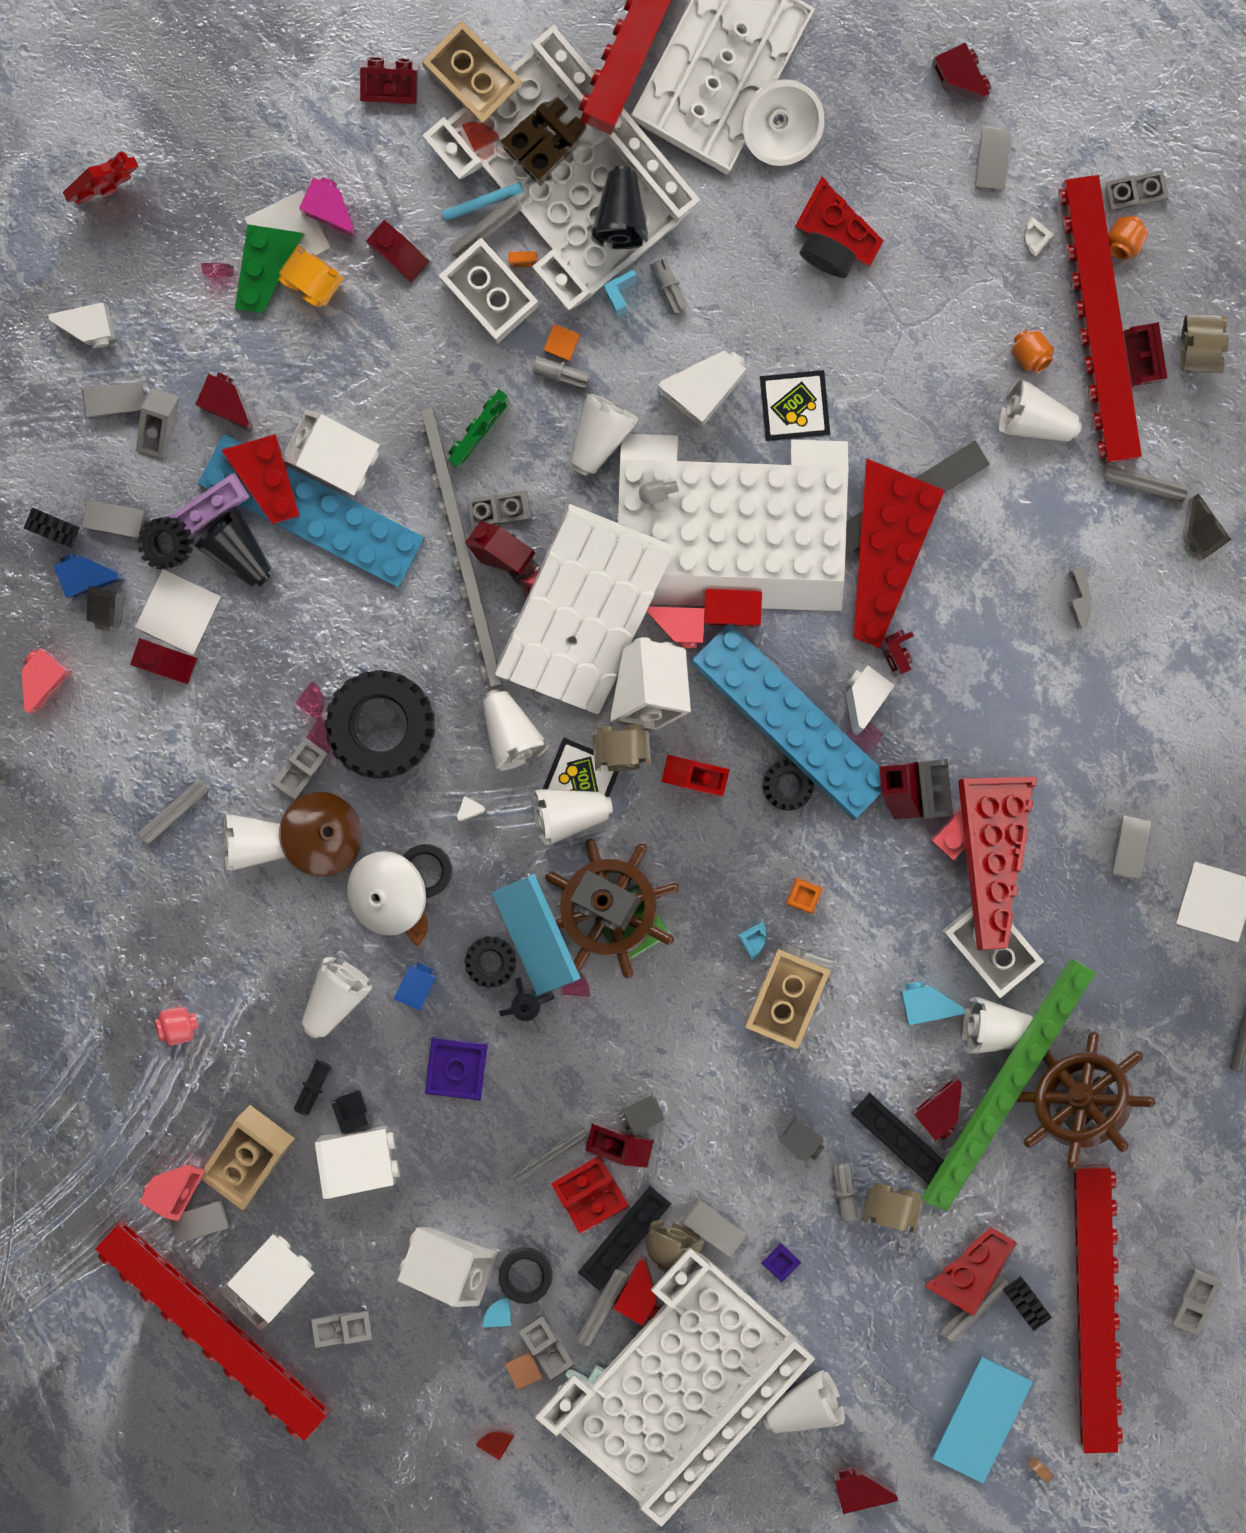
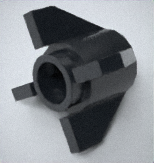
(532, 999)

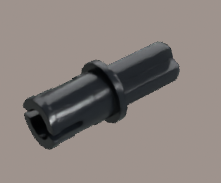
(312, 1087)

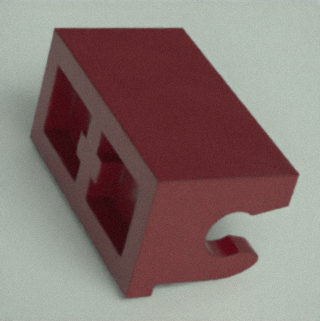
(1145, 354)

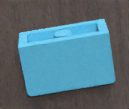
(613, 288)

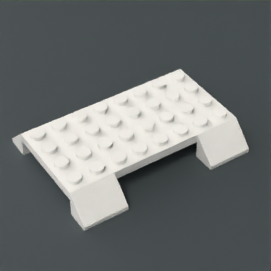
(570, 196)
(743, 522)
(680, 1388)

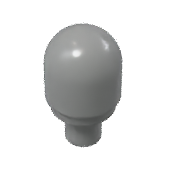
(656, 491)

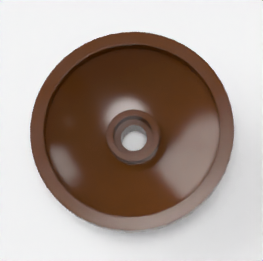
(303, 835)

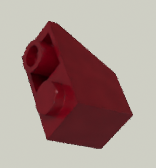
(960, 73)
(903, 792)

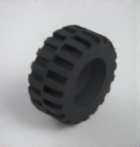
(341, 724)

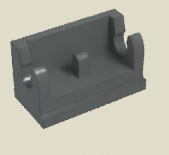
(935, 788)

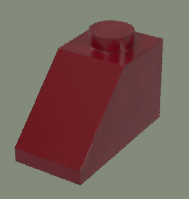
(397, 251)
(224, 400)
(499, 548)
(163, 661)
(941, 1110)
(619, 1146)
(861, 1490)

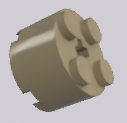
(1203, 343)
(622, 749)
(892, 1208)

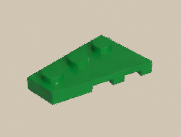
(262, 259)
(478, 428)

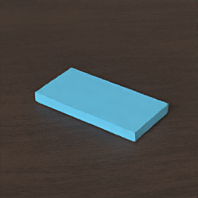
(536, 935)
(982, 1419)

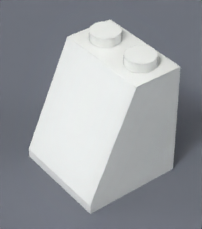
(704, 386)
(331, 452)
(651, 684)
(356, 1161)
(447, 1267)
(267, 1281)

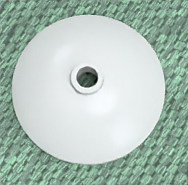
(794, 133)
(399, 890)

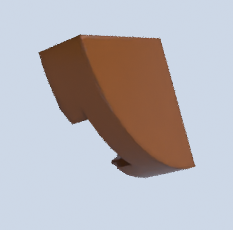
(419, 930)

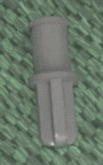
(669, 286)
(560, 372)
(845, 1192)

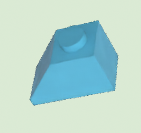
(926, 1004)

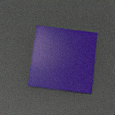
(456, 1068)

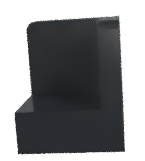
(351, 1111)

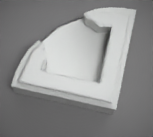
(1036, 236)

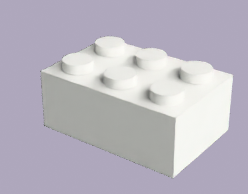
(489, 290)
(998, 968)

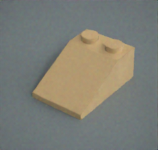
(471, 72)
(787, 998)
(246, 1157)

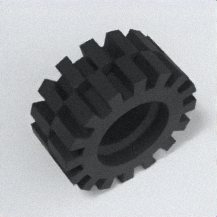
(51, 527)
(150, 544)
(772, 793)
(473, 966)
(1027, 1303)

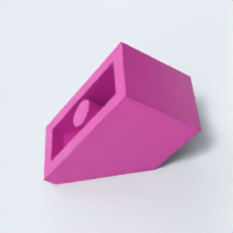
(326, 205)

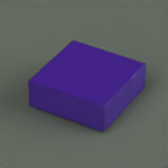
(781, 1262)

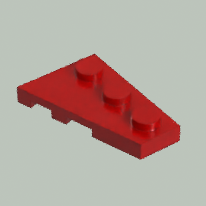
(833, 217)
(266, 476)
(974, 1272)

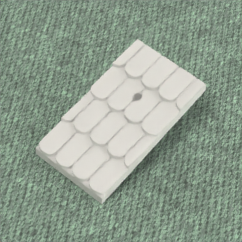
(713, 69)
(584, 609)

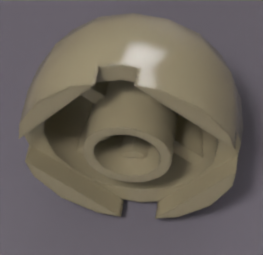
(668, 1244)

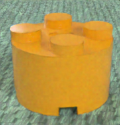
(311, 276)

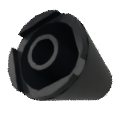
(620, 212)
(236, 549)

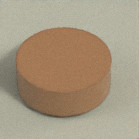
(1040, 1469)

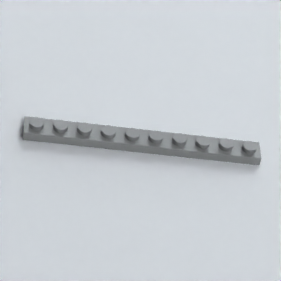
(456, 535)

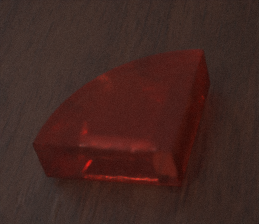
(479, 135)
(495, 1442)

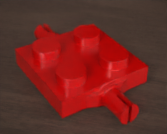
(101, 179)

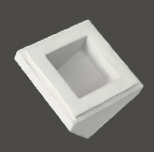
(470, 808)

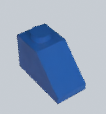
(80, 572)
(416, 986)

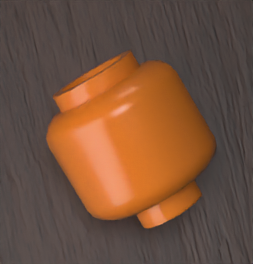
(1127, 237)
(1032, 351)

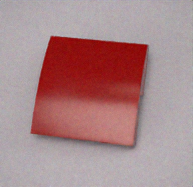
(590, 1195)

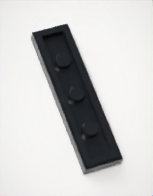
(898, 1137)
(624, 1237)

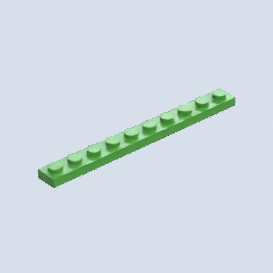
(1008, 1084)

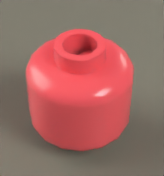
(175, 1026)

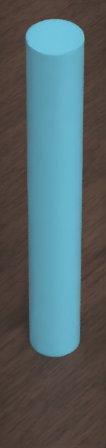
(483, 201)

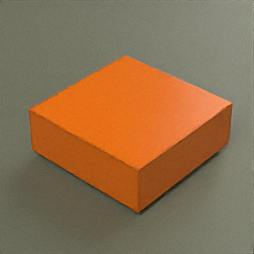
(522, 259)
(561, 342)
(804, 895)

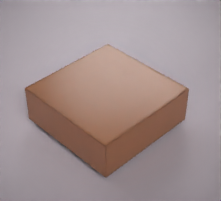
(524, 1370)

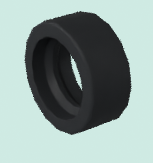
(827, 255)
(444, 861)
(516, 1295)

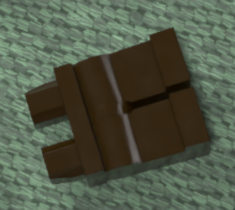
(543, 140)

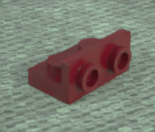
(389, 81)
(897, 657)

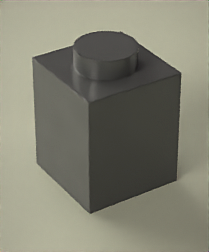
(641, 1113)
(802, 1140)

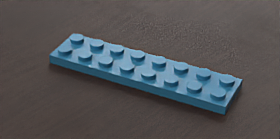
(333, 522)
(790, 721)

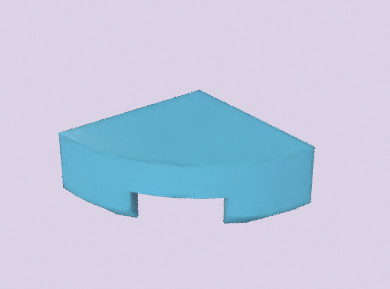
(754, 939)
(498, 1314)

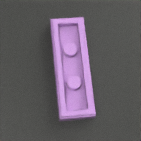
(212, 504)

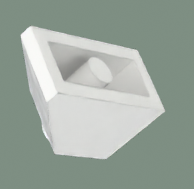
(88, 323)
(865, 696)

